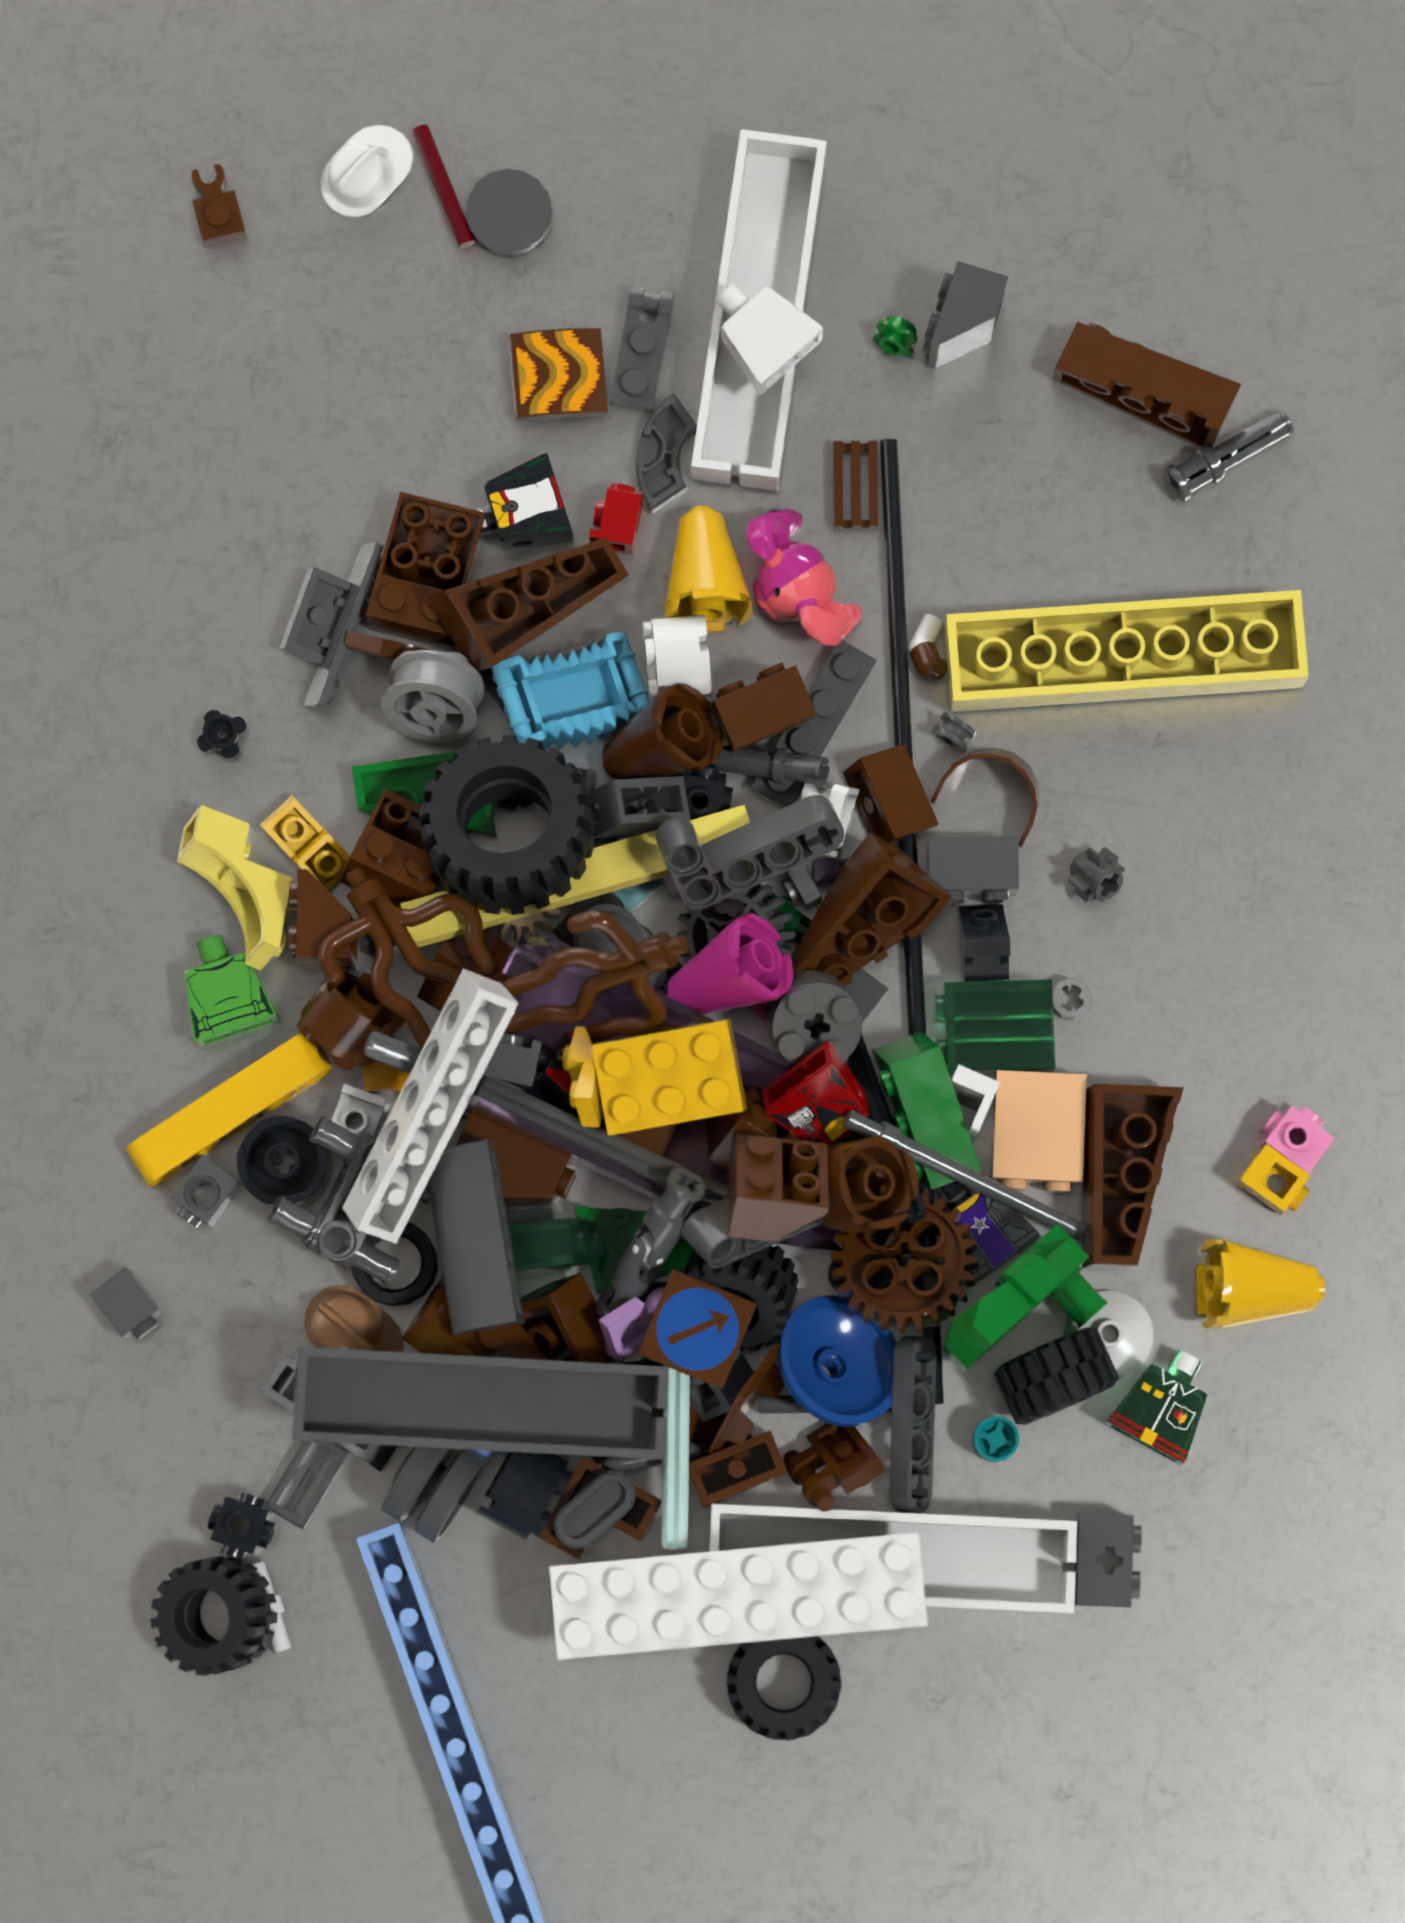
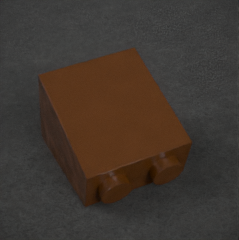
(528, 1170)

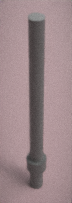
(964, 1174)

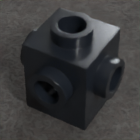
(713, 785)
(259, 1528)

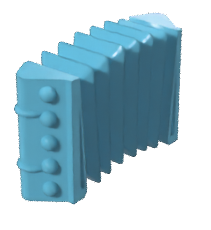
(572, 694)

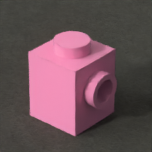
(1297, 1136)

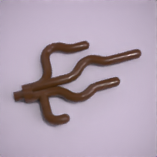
(383, 919)
(629, 963)

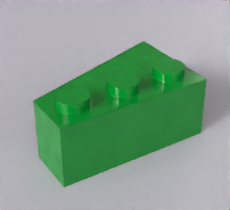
(925, 1102)

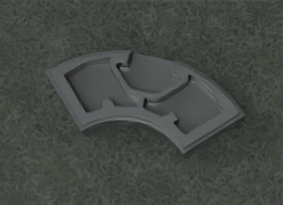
(660, 453)

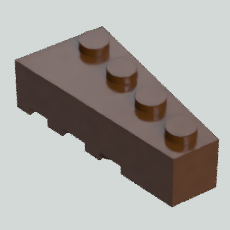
(517, 605)
(1122, 1166)

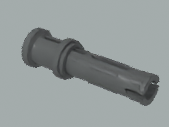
(1208, 466)

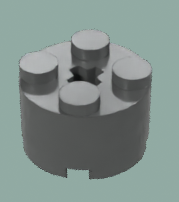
(809, 995)

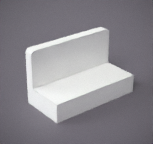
(975, 1093)

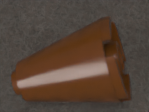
(666, 737)

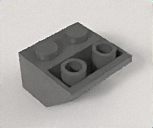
(968, 315)

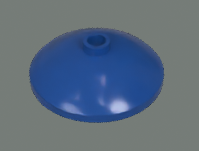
(853, 1352)

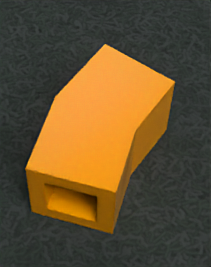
(384, 1078)

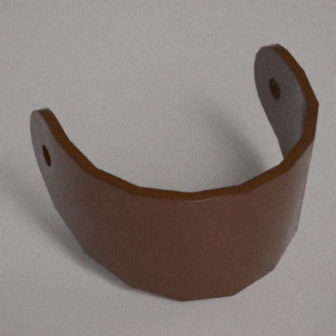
(1012, 759)

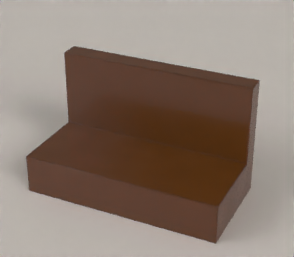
(890, 795)

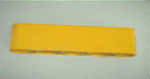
(228, 1109)

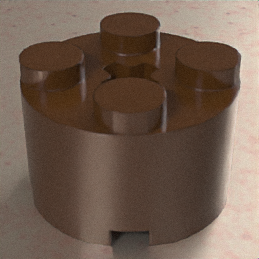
(344, 1016)
(869, 1185)

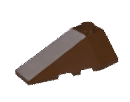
(565, 1323)

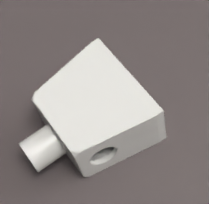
(766, 334)

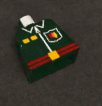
(1162, 1408)

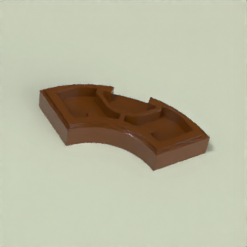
(377, 645)

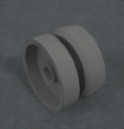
(438, 1486)

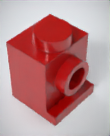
(618, 518)

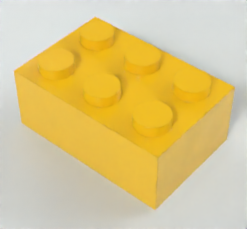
(669, 1077)

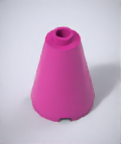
(734, 969)

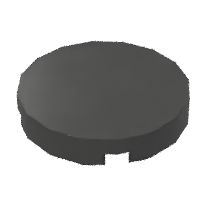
(509, 212)

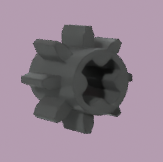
(1096, 874)

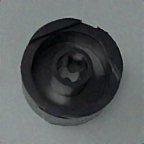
(263, 1149)
(523, 1491)

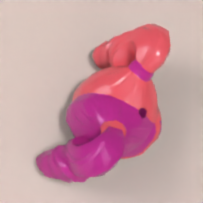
(803, 580)

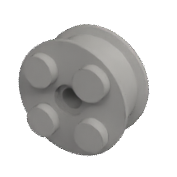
(433, 696)

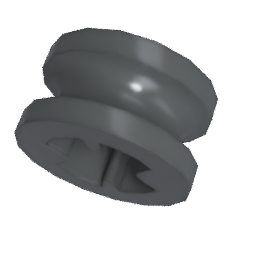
(953, 732)

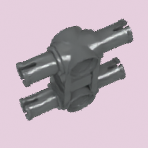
(313, 1227)

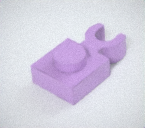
(628, 1324)

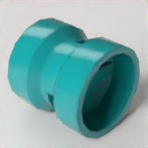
(998, 1433)

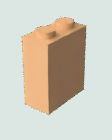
(1038, 1130)

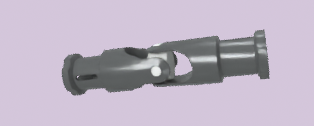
(653, 1241)

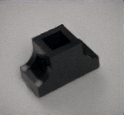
(984, 942)

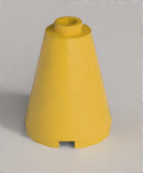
(706, 573)
(1252, 1285)

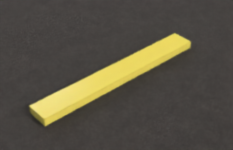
(607, 870)

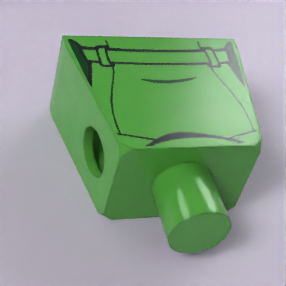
(225, 995)

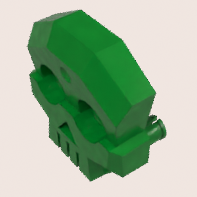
(1044, 1271)

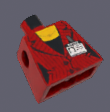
(816, 1098)

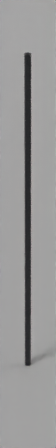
(903, 735)

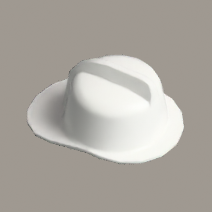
(366, 170)

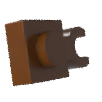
(217, 212)

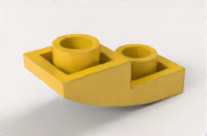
(306, 842)
(584, 1089)

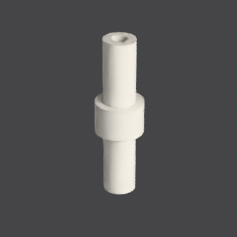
(280, 1640)

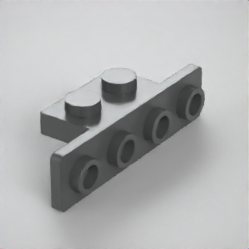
(322, 617)

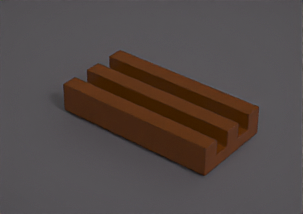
(855, 448)

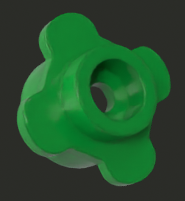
(896, 336)

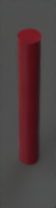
(443, 186)

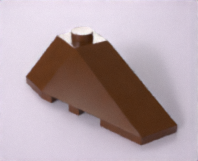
(868, 910)

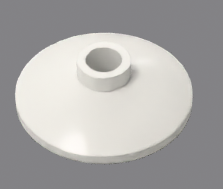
(1133, 1329)

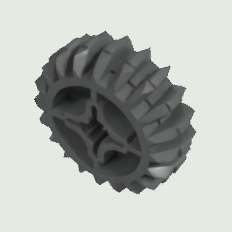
(757, 903)

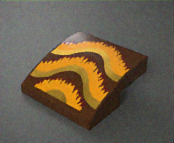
(557, 374)

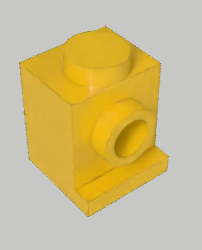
(1271, 1163)

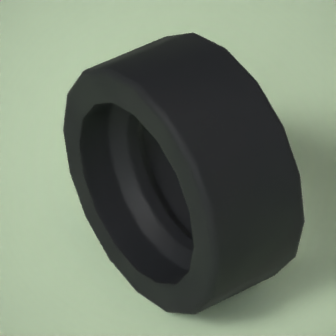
(421, 1283)

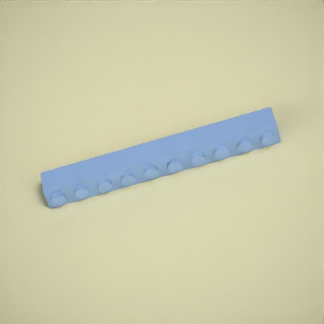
(450, 1726)

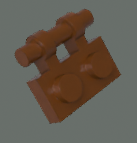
(847, 1460)

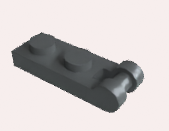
(641, 351)

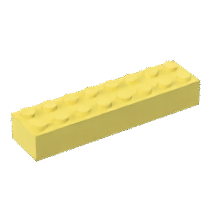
(1126, 650)

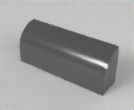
(474, 1239)

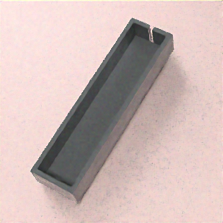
(479, 1403)

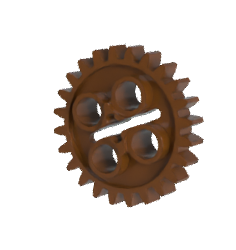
(901, 1300)

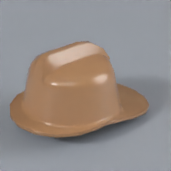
(351, 1321)

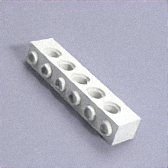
(429, 1106)

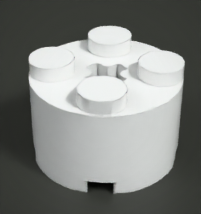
(677, 654)

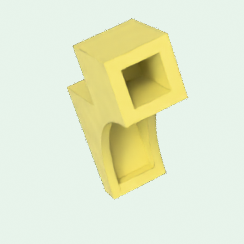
(219, 851)

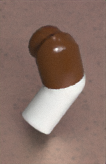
(923, 649)

